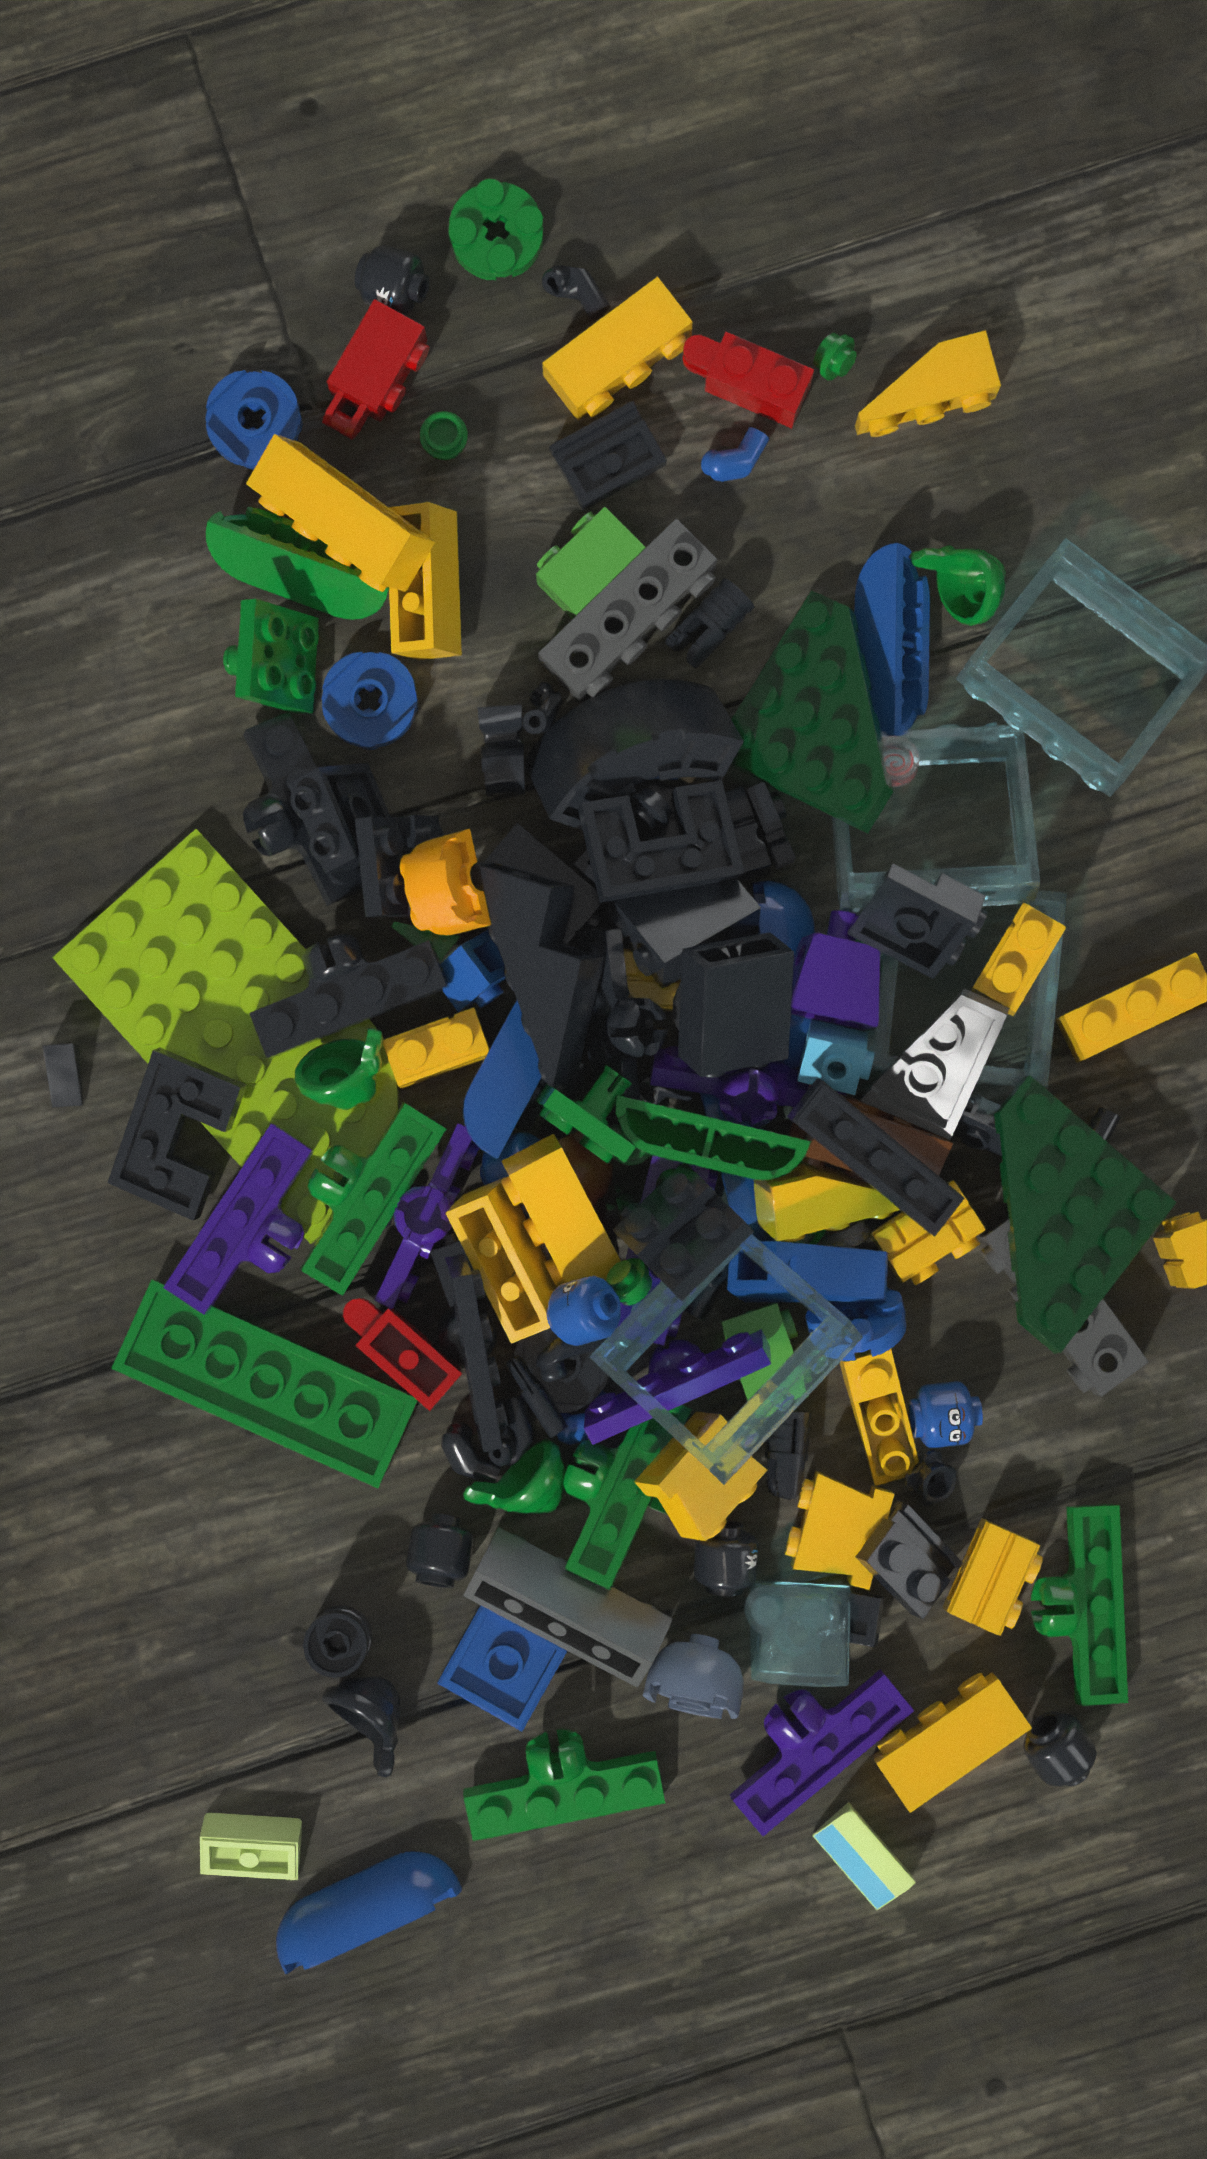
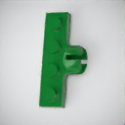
(366, 1195)
(613, 1497)
(1090, 1605)
(562, 1789)

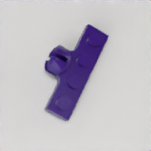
(742, 1092)
(423, 1219)
(245, 1223)
(676, 1378)
(817, 1747)

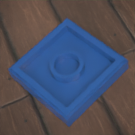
(501, 1667)

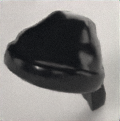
(372, 1709)

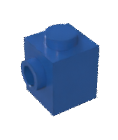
(474, 973)

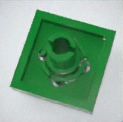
(274, 656)
(590, 1115)

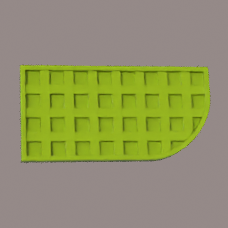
(182, 971)

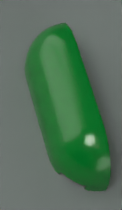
(276, 558)
(709, 1141)

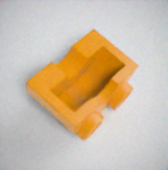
(441, 885)

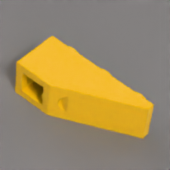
(944, 379)
(815, 1201)
(880, 1415)

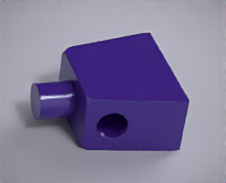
(836, 977)

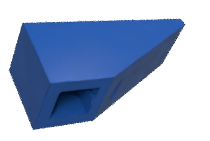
(832, 1271)

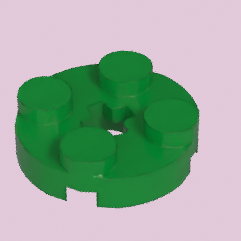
(492, 203)

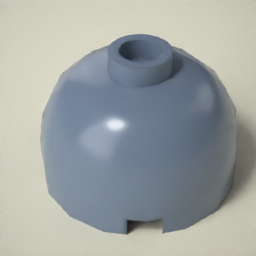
(696, 1678)

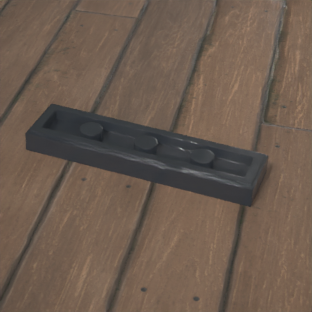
(875, 1157)

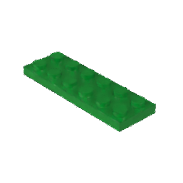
(266, 1384)

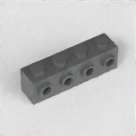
(628, 611)
(1100, 1350)
(567, 1609)

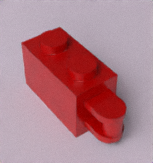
(374, 368)
(750, 376)
(402, 1351)

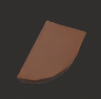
(590, 1170)

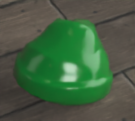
(967, 581)
(341, 1071)
(528, 1485)

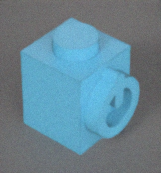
(835, 1056)

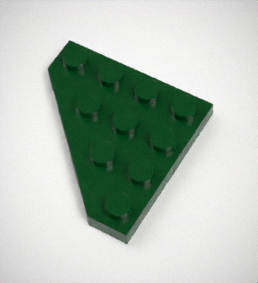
(813, 719)
(1071, 1209)

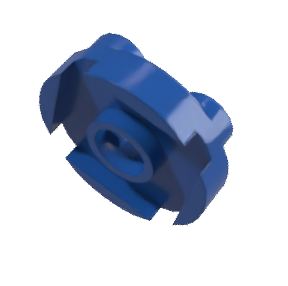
(252, 391)
(341, 699)
(878, 1322)

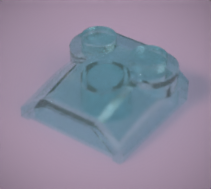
(799, 1633)

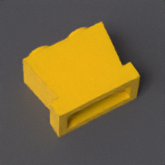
(688, 1491)
(836, 1527)

